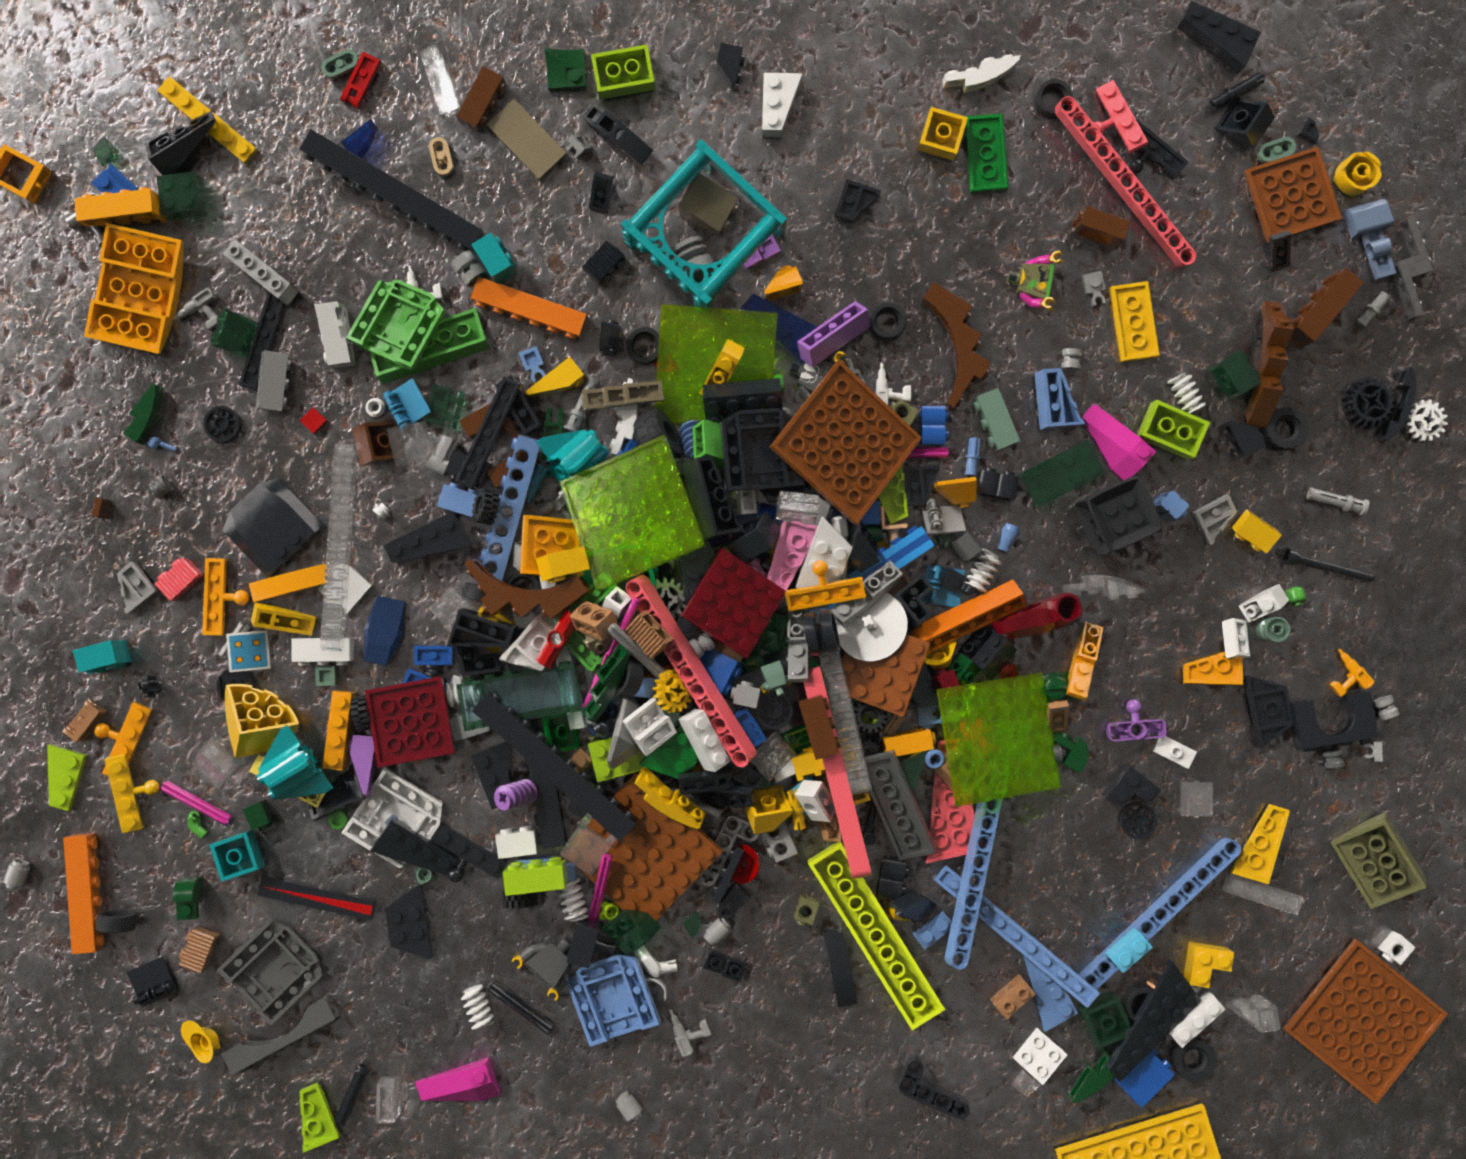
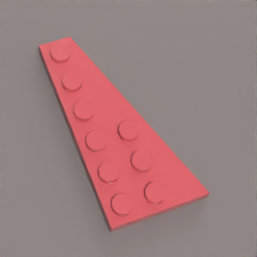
(948, 824)

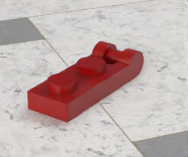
(360, 80)

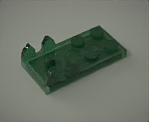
(1062, 473)

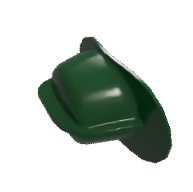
(1056, 687)

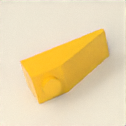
(559, 379)
(282, 619)

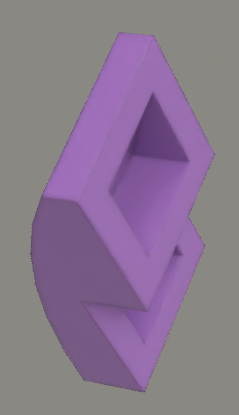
(765, 251)

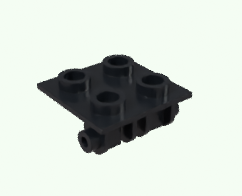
(151, 982)

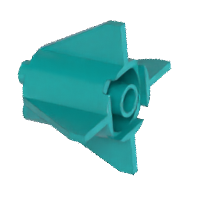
(572, 453)
(291, 769)

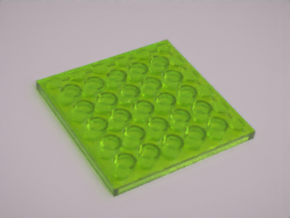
(691, 344)
(632, 513)
(998, 739)

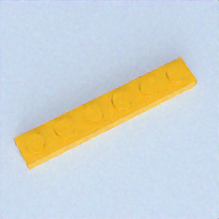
(220, 130)

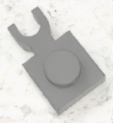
(1093, 285)

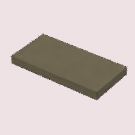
(526, 139)

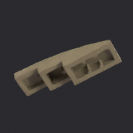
(622, 395)

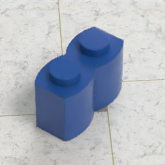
(933, 425)

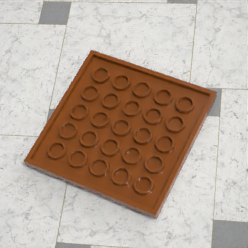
(846, 442)
(655, 858)
(1365, 1021)

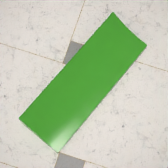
(453, 339)

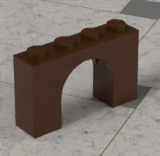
(471, 426)

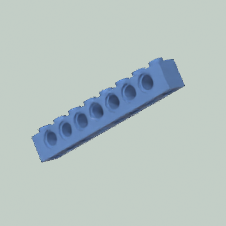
(519, 444)

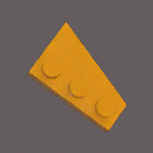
(1214, 671)

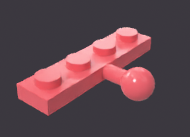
(1120, 117)

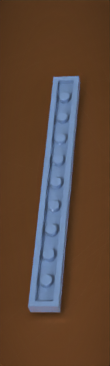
(1024, 942)

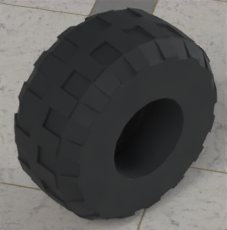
(655, 424)

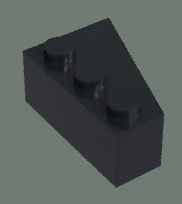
(480, 630)
(494, 769)

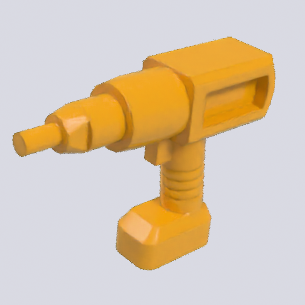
(1357, 674)

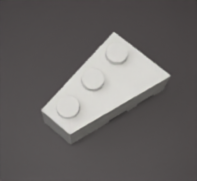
(778, 98)
(334, 328)

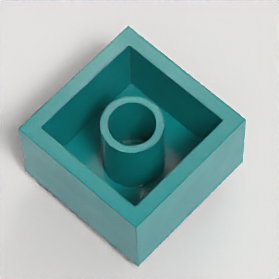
(492, 256)
(102, 657)
(237, 855)

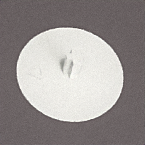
(870, 644)

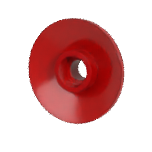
(745, 874)

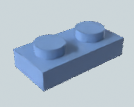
(933, 930)

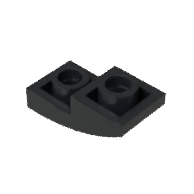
(723, 964)

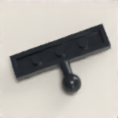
(1160, 153)
(468, 852)

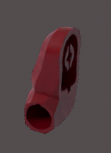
(1040, 617)

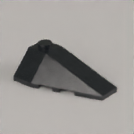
(170, 150)

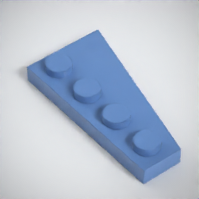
(1051, 999)

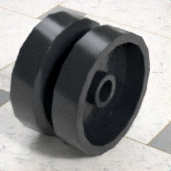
(821, 633)

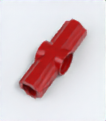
(551, 649)

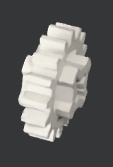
(1427, 418)

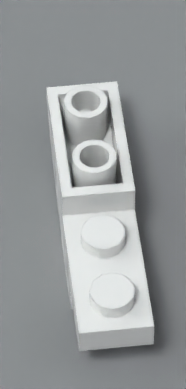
(988, 73)
(624, 427)

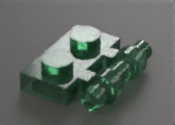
(438, 405)

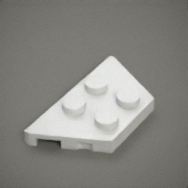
(829, 547)
(530, 643)

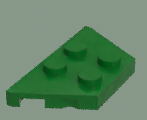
(673, 756)

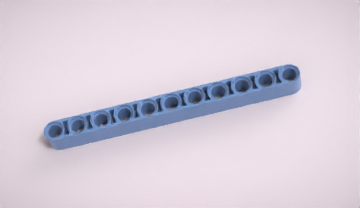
(975, 891)
(1163, 903)

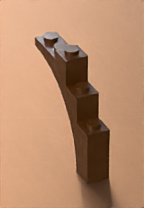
(952, 313)
(1273, 360)
(525, 601)

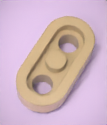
(441, 158)

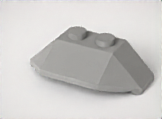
(622, 743)

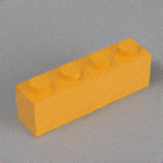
(339, 731)

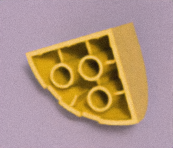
(255, 718)

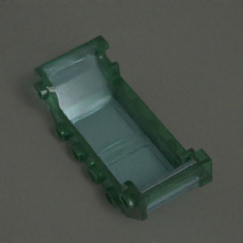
(530, 693)

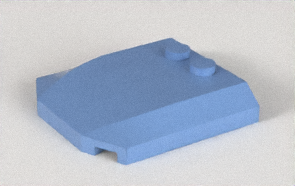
(612, 998)

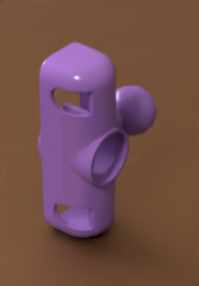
(1124, 729)

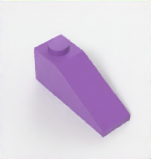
(364, 761)

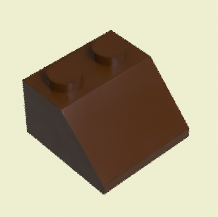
(373, 442)

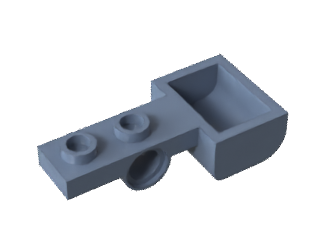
(1368, 222)

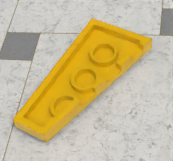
(1262, 847)

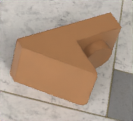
(1058, 716)

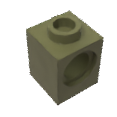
(910, 410)
(806, 901)

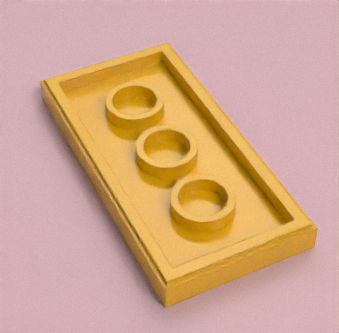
(1134, 321)

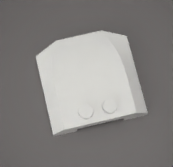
(398, 797)

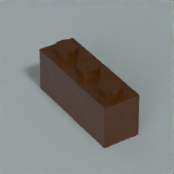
(481, 99)
(819, 726)

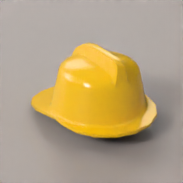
(941, 657)
(200, 1040)

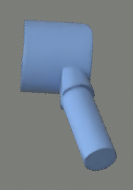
(154, 442)

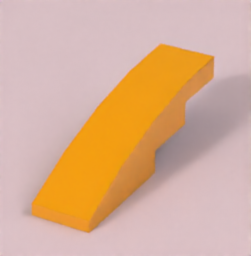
(288, 583)

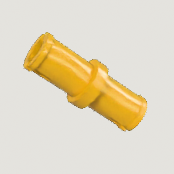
(797, 814)

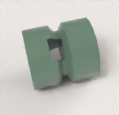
(1268, 629)

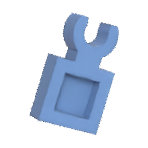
(532, 361)

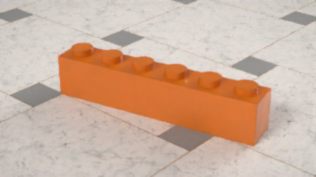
(529, 307)
(971, 615)
(83, 892)

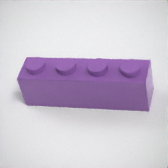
(833, 334)

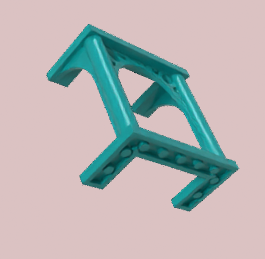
(705, 291)

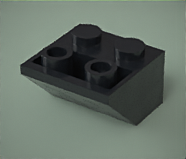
(988, 651)

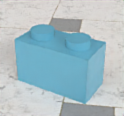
(1128, 950)

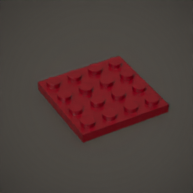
(733, 603)
(410, 721)

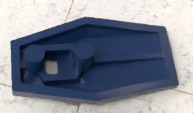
(383, 630)

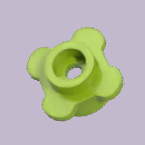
(613, 912)

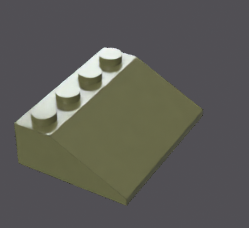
(1379, 861)

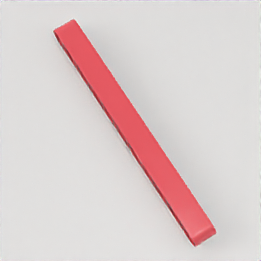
(1115, 180)
(698, 678)
(841, 792)

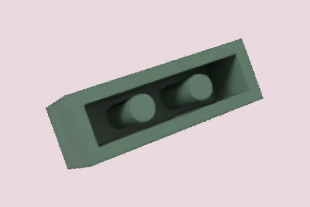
(996, 420)

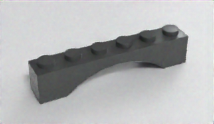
(247, 1052)

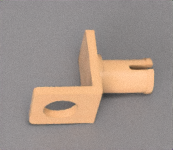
(893, 529)

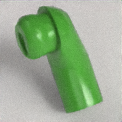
(194, 824)

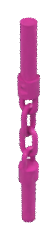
(623, 625)

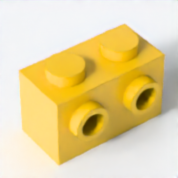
(1256, 531)

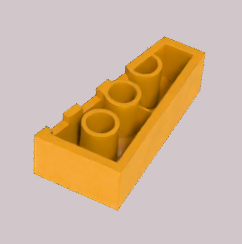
(120, 208)

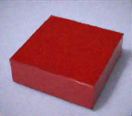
(313, 420)

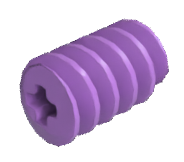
(515, 794)

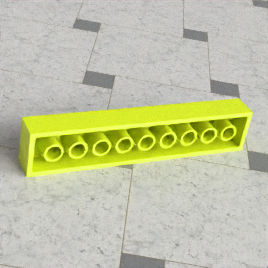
(876, 936)

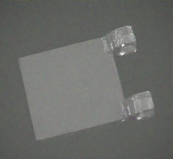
(586, 847)

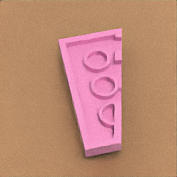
(790, 552)

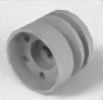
(691, 251)

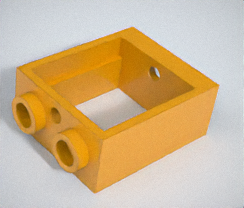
(34, 182)
(909, 741)

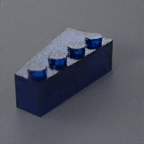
(789, 326)

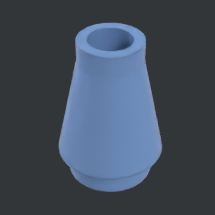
(1008, 536)
(936, 761)

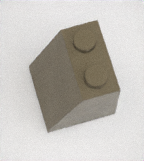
(708, 205)

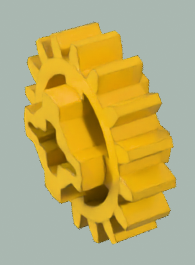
(671, 692)

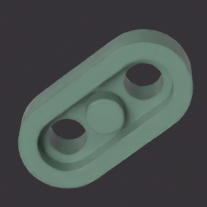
(339, 62)
(1275, 150)

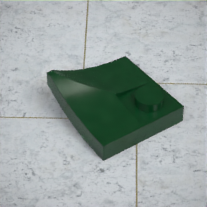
(565, 69)

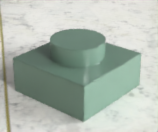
(326, 675)

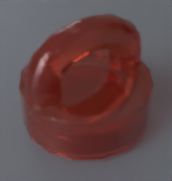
(1009, 670)

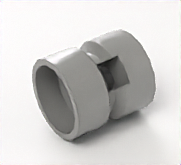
(467, 266)

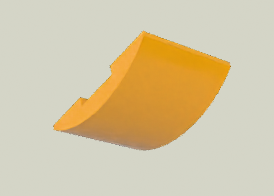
(136, 289)

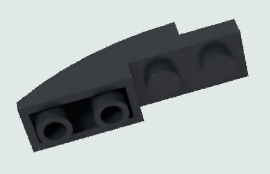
(617, 133)

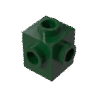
(964, 669)

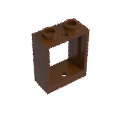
(1100, 227)

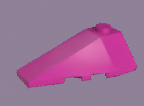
(1119, 445)
(465, 1083)

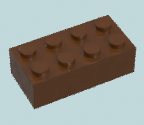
(1324, 306)

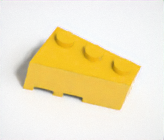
(806, 765)

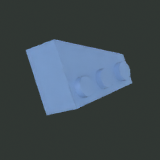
(1054, 401)

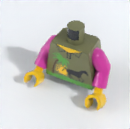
(1035, 280)

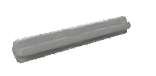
(626, 641)

